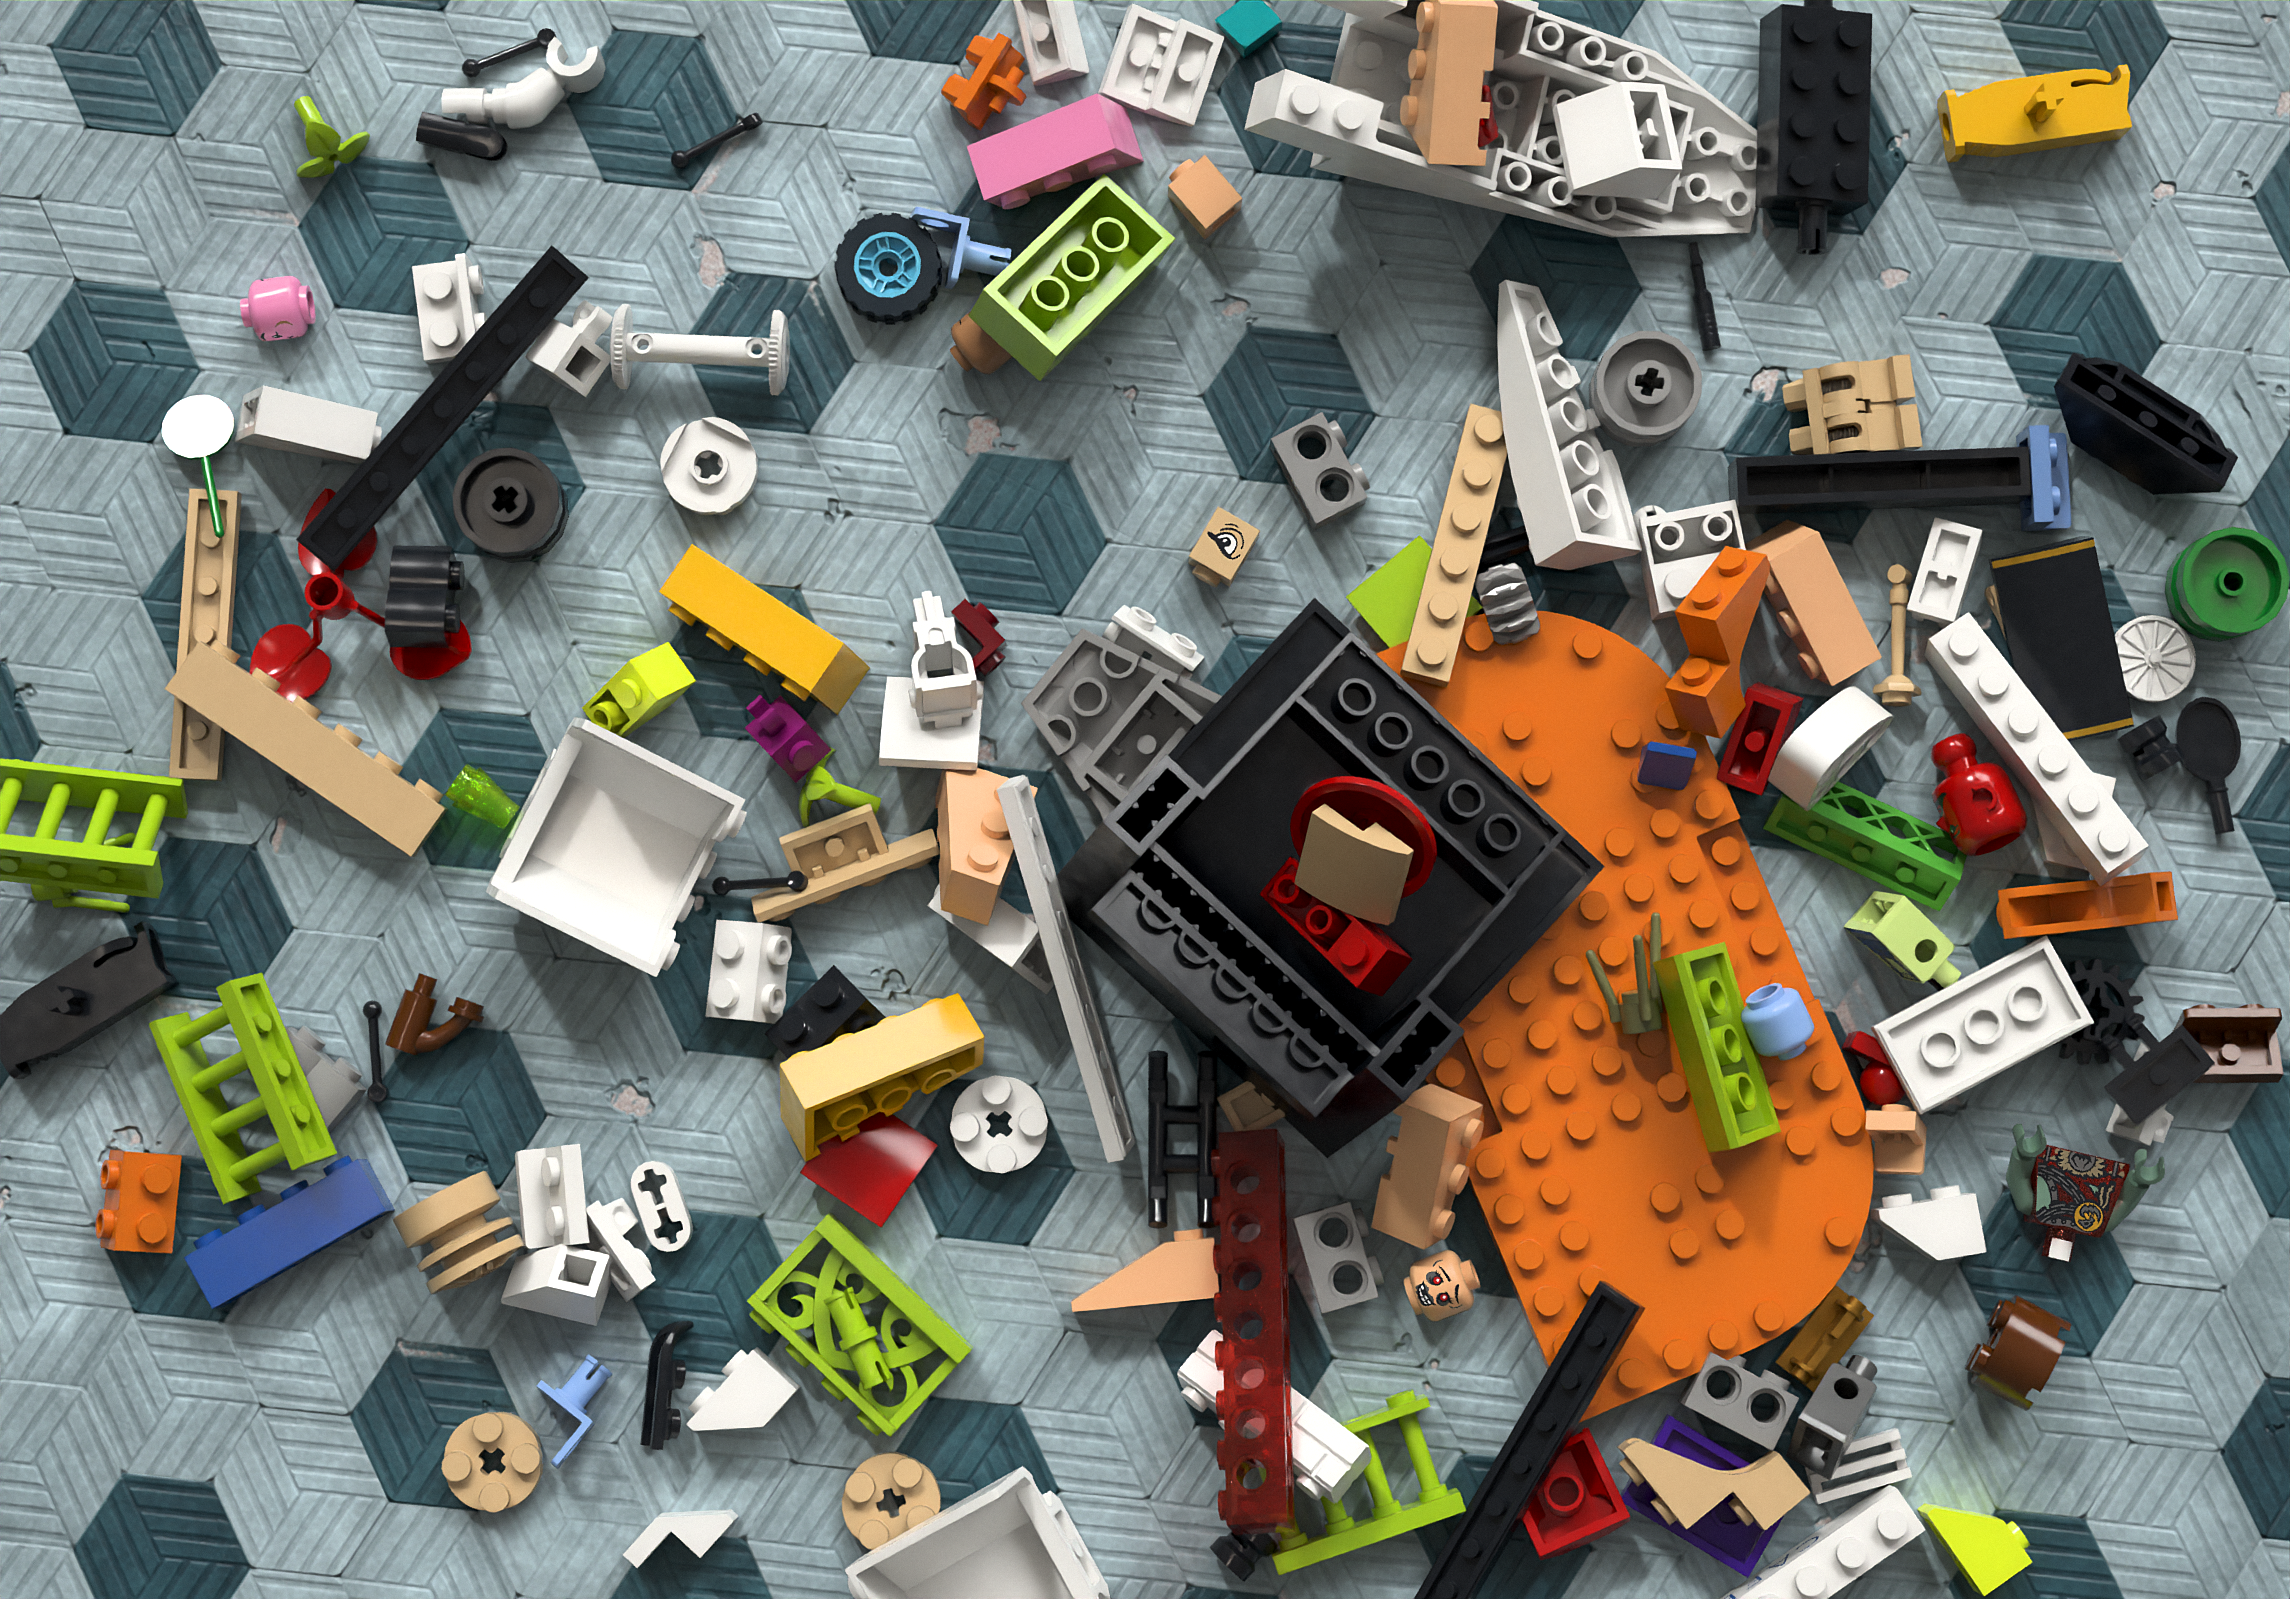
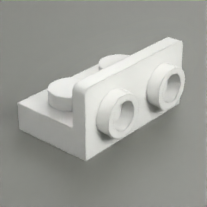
(447, 306)
(551, 1196)

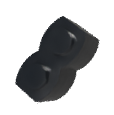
(422, 596)

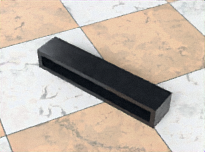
(1880, 480)

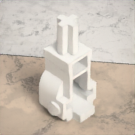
(935, 648)

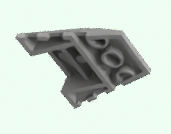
(1113, 715)

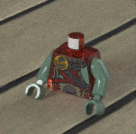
(2074, 1190)

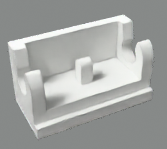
(1945, 572)

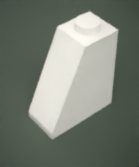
(307, 425)
(1007, 937)

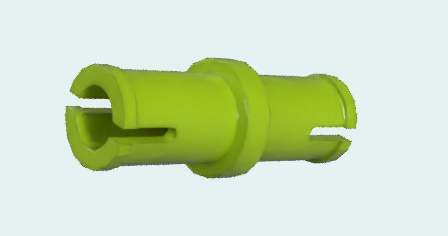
(858, 1338)

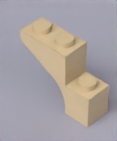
(1690, 1490)

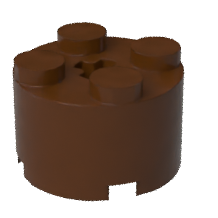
(2018, 1351)

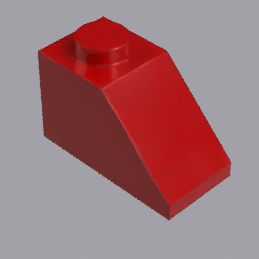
(1758, 737)

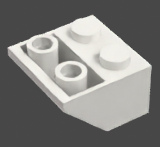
(1618, 141)
(1681, 549)

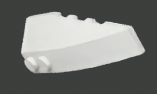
(1561, 475)

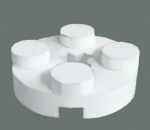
(701, 440)
(971, 1127)

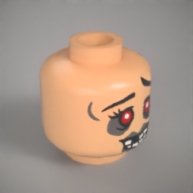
(1441, 1285)

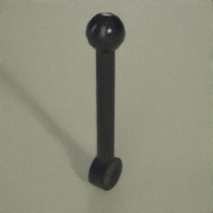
(472, 68)
(681, 158)
(796, 881)
(377, 1091)

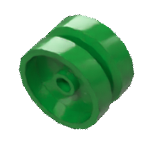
(2231, 558)

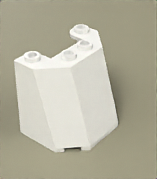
(614, 845)
(987, 1546)

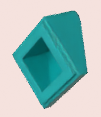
(1249, 25)

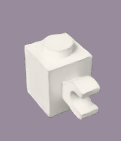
(571, 353)

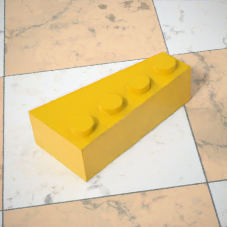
(764, 629)
(876, 1071)

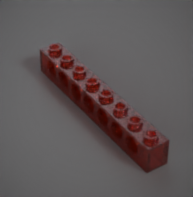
(1272, 1504)

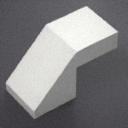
(694, 1528)

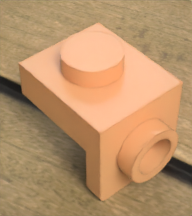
(1898, 1140)

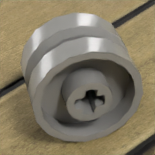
(1665, 368)

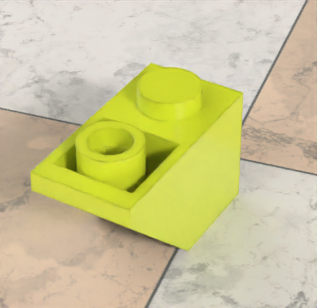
(639, 691)

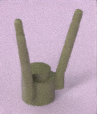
(1643, 1006)

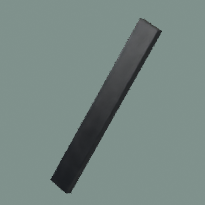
(442, 408)
(1533, 1445)

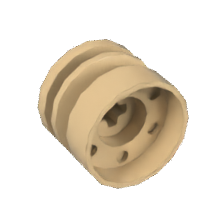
(458, 1232)

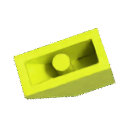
(1979, 1545)

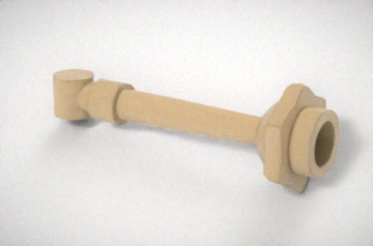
(1898, 689)

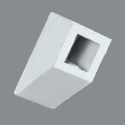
(1937, 1226)
(560, 1283)
(748, 1396)

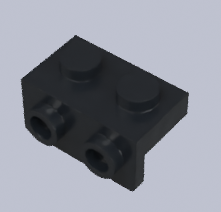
(823, 1014)

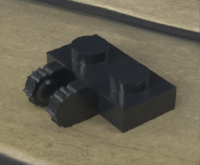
(2157, 1074)

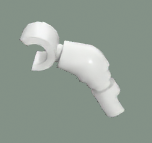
(533, 97)

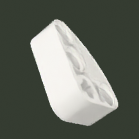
(1828, 746)

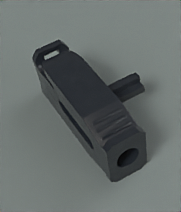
(83, 1000)

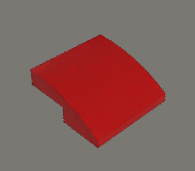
(872, 1166)

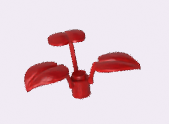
(293, 657)

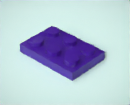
(1719, 1530)

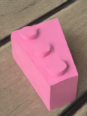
(1055, 151)

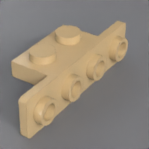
(840, 856)

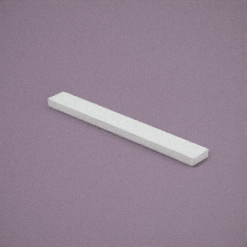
(1066, 967)

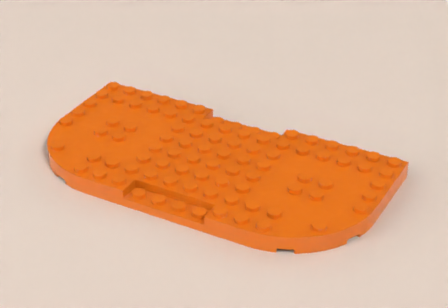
(1591, 1131)

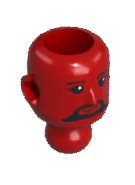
(1975, 799)

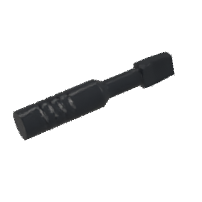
(1703, 303)

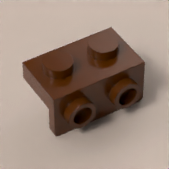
(2238, 1041)

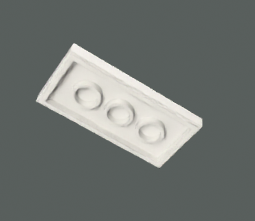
(1982, 1025)

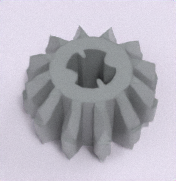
(1507, 603)

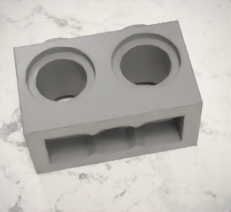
(1308, 475)
(1324, 1260)
(1734, 1407)

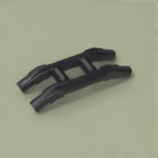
(1162, 1115)

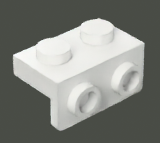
(749, 971)

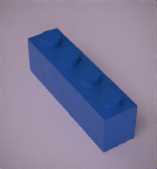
(289, 1232)

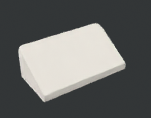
(1051, 40)

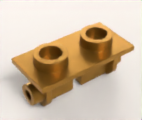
(1824, 1337)

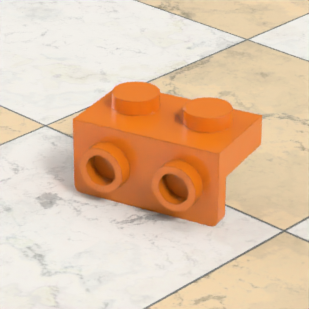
(139, 1201)

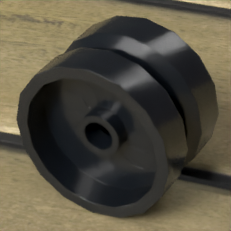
(494, 481)

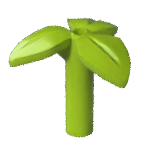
(324, 142)
(822, 786)

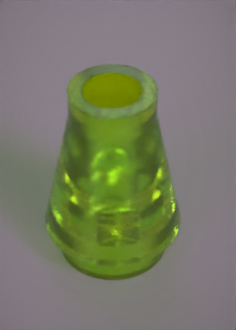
(481, 796)

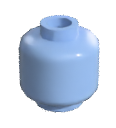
(1777, 1021)

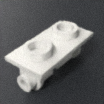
(1140, 634)

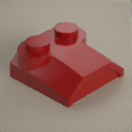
(1574, 1501)

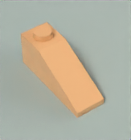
(1163, 1275)

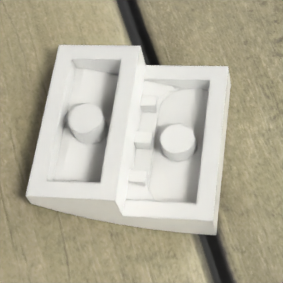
(1161, 66)
(916, 743)

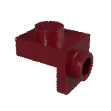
(980, 626)

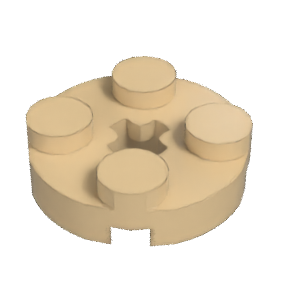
(464, 1464)
(866, 1488)

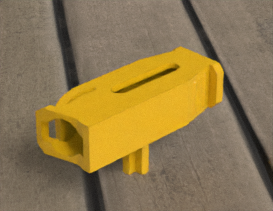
(2036, 113)

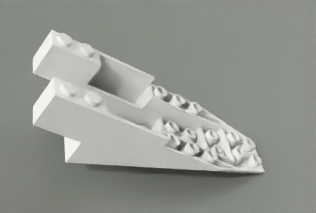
(1537, 64)

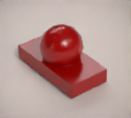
(1878, 1078)

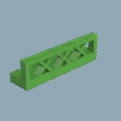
(1869, 846)

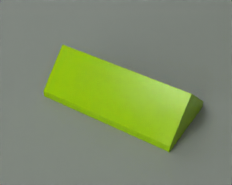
(1716, 1048)

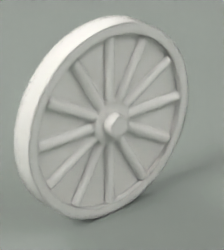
(2155, 658)

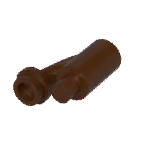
(414, 1015)

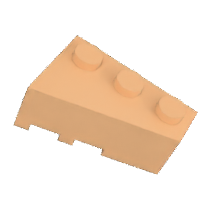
(1448, 79)
(1814, 603)
(973, 842)
(1427, 1165)

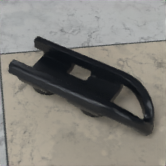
(663, 1376)

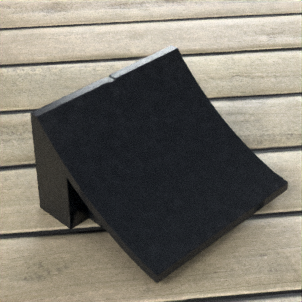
(1185, 855)

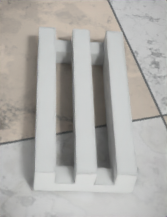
(1896, 1455)

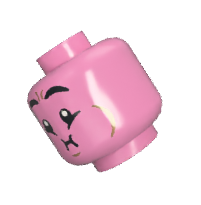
(278, 308)

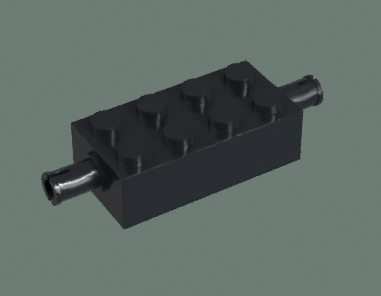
(1813, 115)

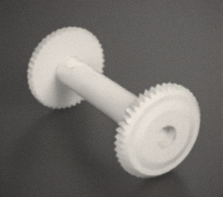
(699, 349)

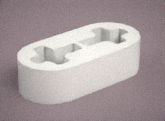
(650, 1210)

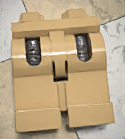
(1855, 408)

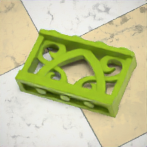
(848, 1257)

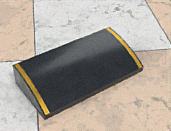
(2063, 635)

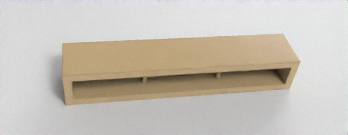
(307, 748)

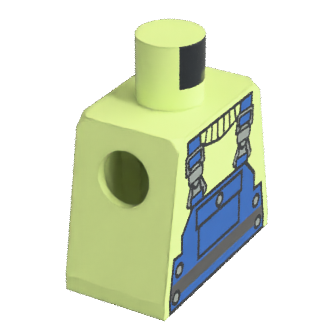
(1904, 939)

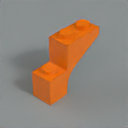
(1715, 628)
(2086, 905)

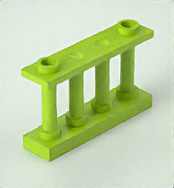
(89, 863)
(277, 1076)
(1388, 1515)

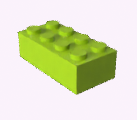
(1071, 277)

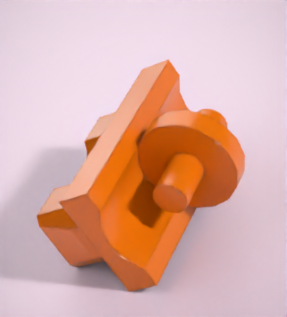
(990, 84)

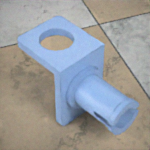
(964, 252)
(573, 1399)

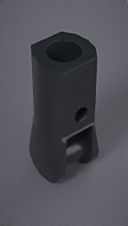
(460, 137)

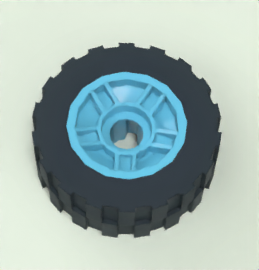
(899, 243)

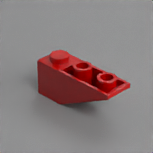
(1346, 941)

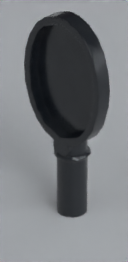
(2211, 752)

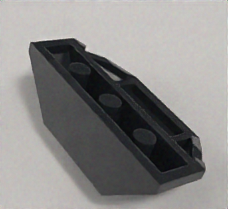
(2140, 429)

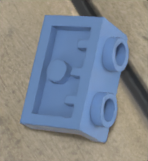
(2049, 477)

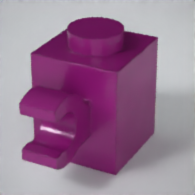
(786, 736)

